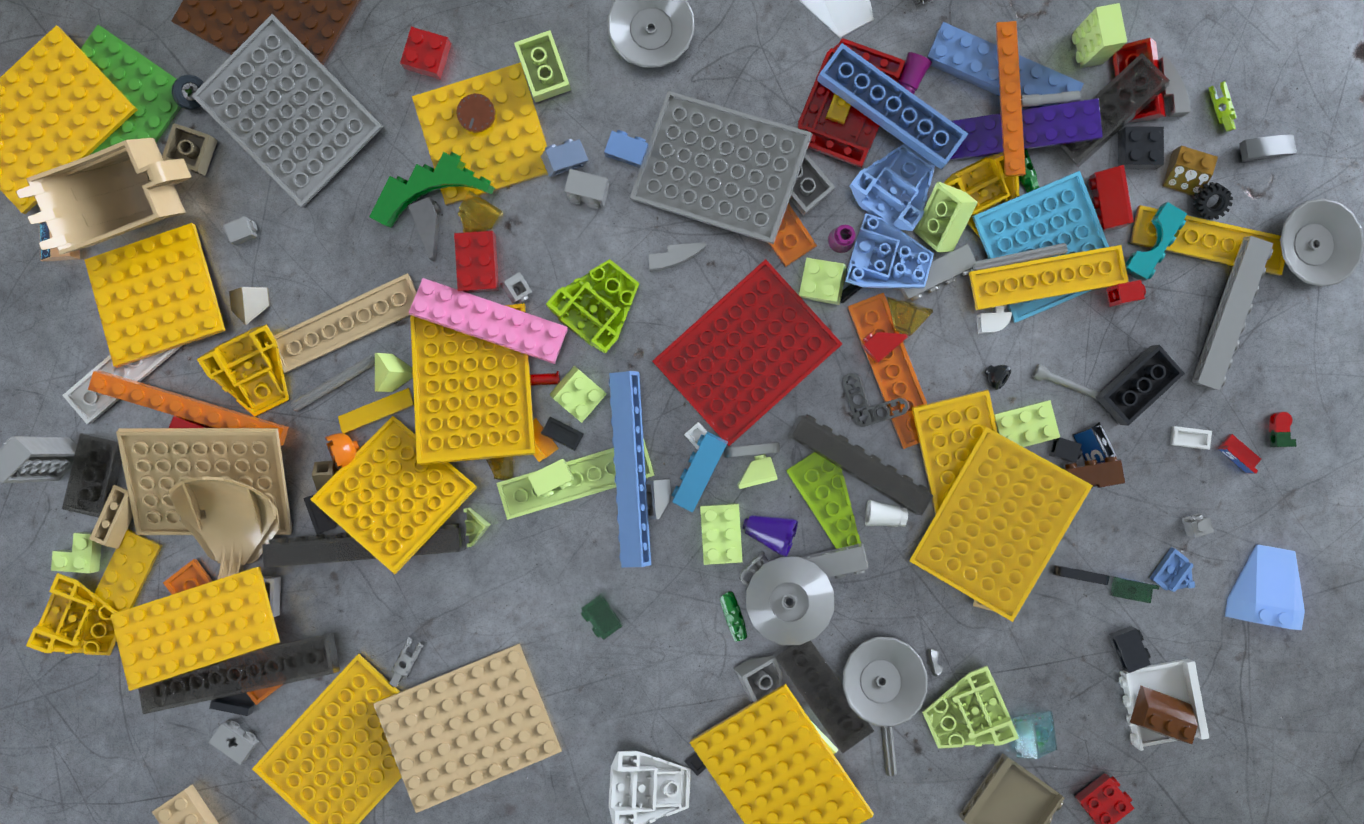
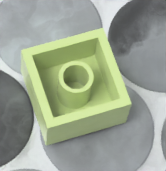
(823, 281)
(577, 394)

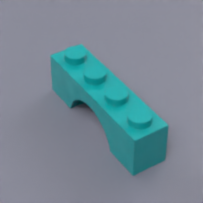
(1167, 222)

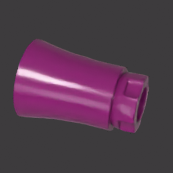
(914, 71)
(837, 243)

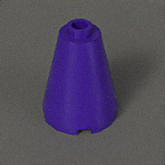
(772, 532)

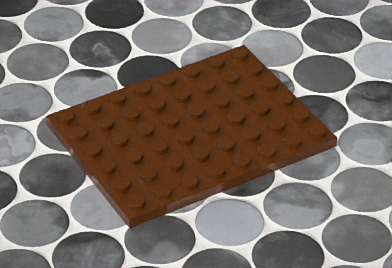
(232, 22)

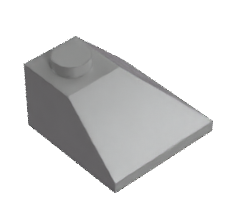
(657, 497)

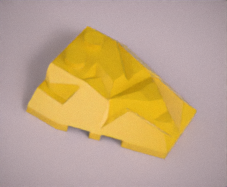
(74, 621)

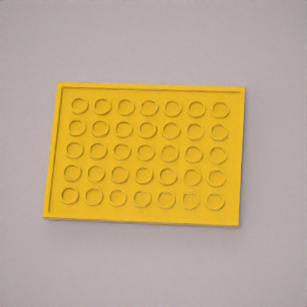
(53, 112)
(469, 396)
(1000, 523)
(336, 753)
(779, 766)

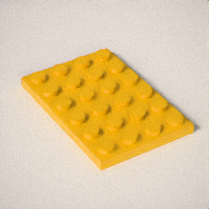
(948, 436)

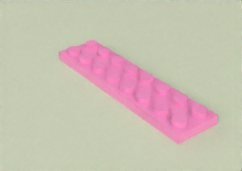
(488, 320)

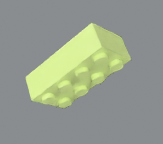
(1099, 36)

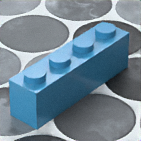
(699, 472)

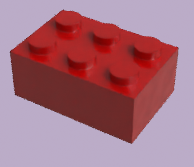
(476, 262)

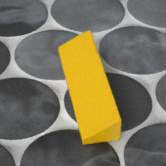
(376, 411)

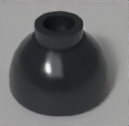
(998, 375)

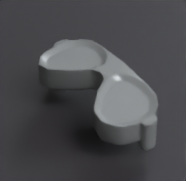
(933, 657)

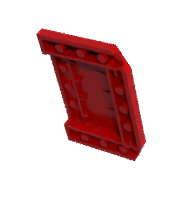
(854, 138)

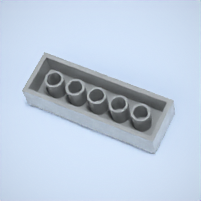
(36, 459)

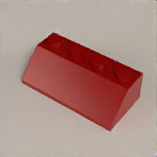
(1128, 54)

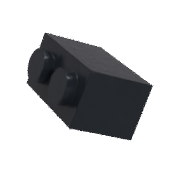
(1130, 649)

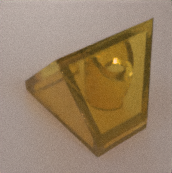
(907, 315)
(503, 467)

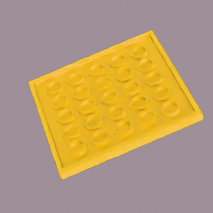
(504, 152)
(154, 295)
(391, 499)

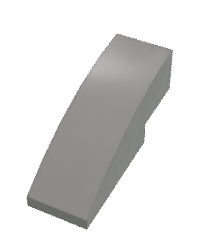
(1176, 92)
(676, 255)

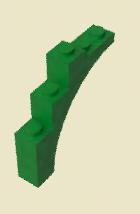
(400, 192)

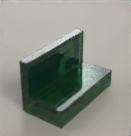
(1133, 589)

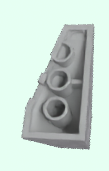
(759, 676)

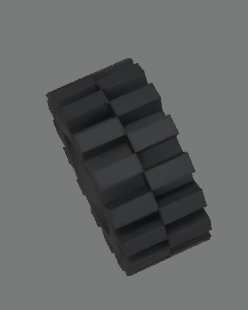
(1221, 205)

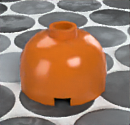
(341, 449)

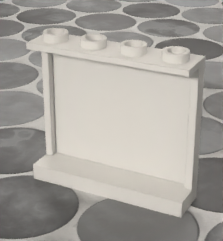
(1173, 679)

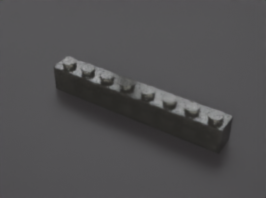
(860, 465)

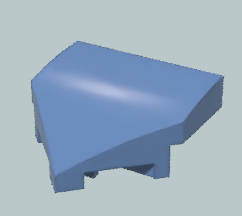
(1173, 572)

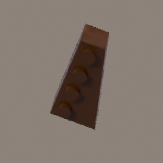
(1099, 474)

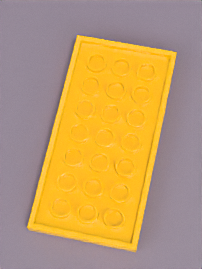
(194, 628)

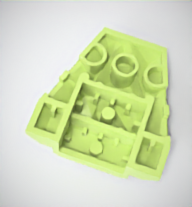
(971, 713)

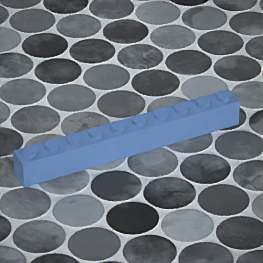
(630, 469)

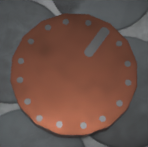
(475, 113)

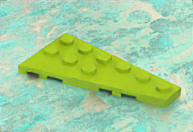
(827, 497)

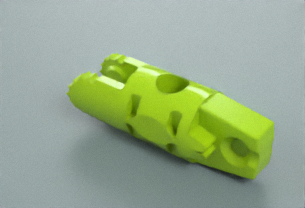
(1228, 115)

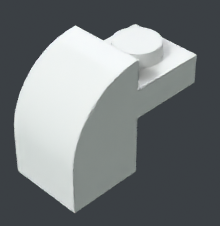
(994, 321)

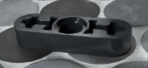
(1081, 575)

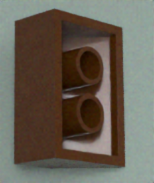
(1164, 715)

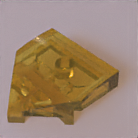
(477, 213)

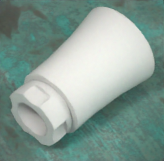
(885, 515)

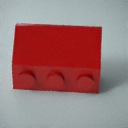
(1111, 198)

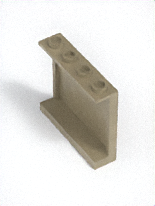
(1012, 797)

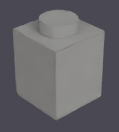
(241, 230)

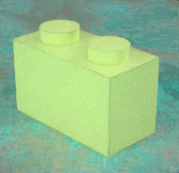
(550, 478)

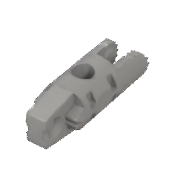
(399, 669)

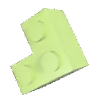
(82, 558)

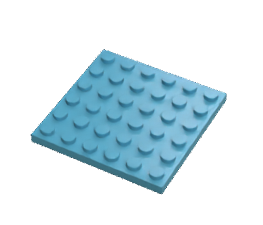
(1041, 219)

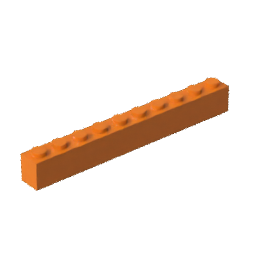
(177, 404)

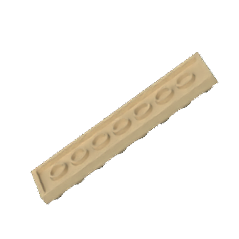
(346, 323)

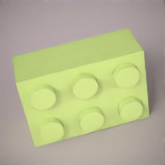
(542, 66)
(1028, 424)
(721, 534)

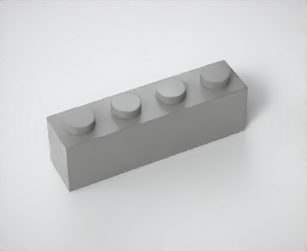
(944, 270)
(841, 560)

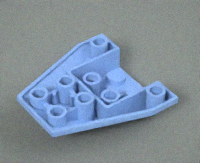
(887, 257)

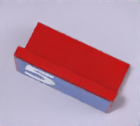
(1240, 454)

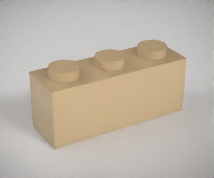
(113, 519)

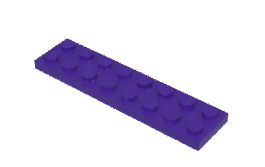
(1041, 128)

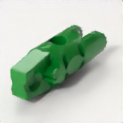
(1029, 180)
(733, 616)

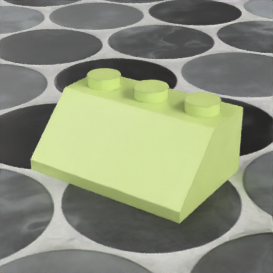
(945, 217)

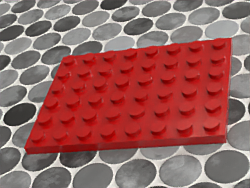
(747, 352)

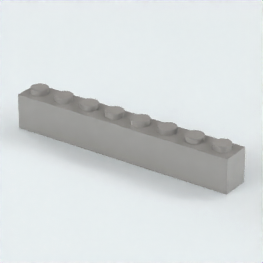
(1232, 312)

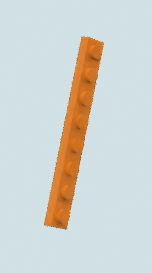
(1010, 99)

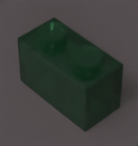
(601, 616)

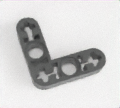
(870, 411)

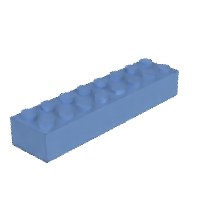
(977, 63)
(891, 106)

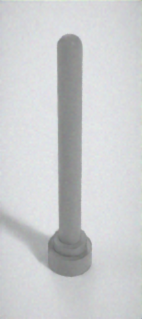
(1041, 373)

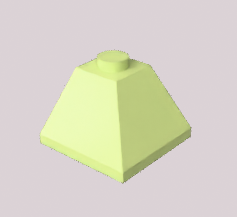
(758, 472)

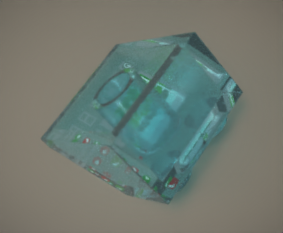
(1035, 735)

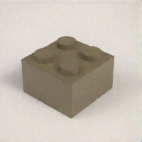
(191, 146)

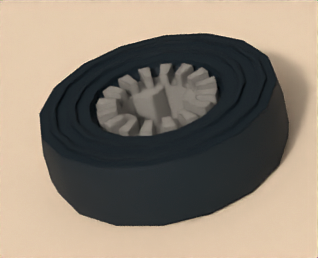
(180, 96)

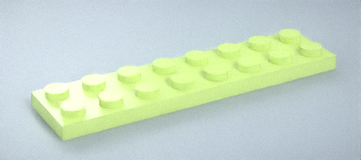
(590, 475)

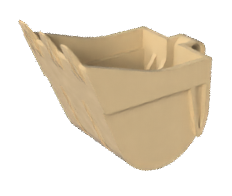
(106, 194)

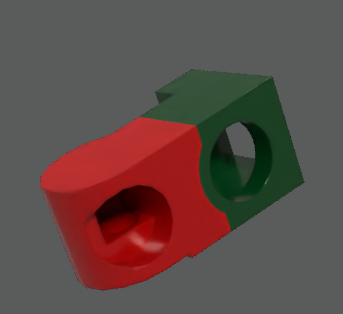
(1280, 430)

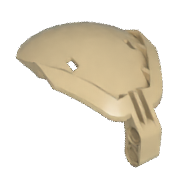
(234, 523)

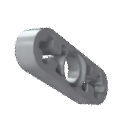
(752, 450)

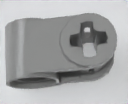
(753, 566)

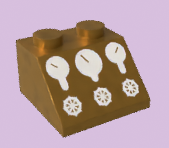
(1189, 170)

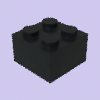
(1141, 147)

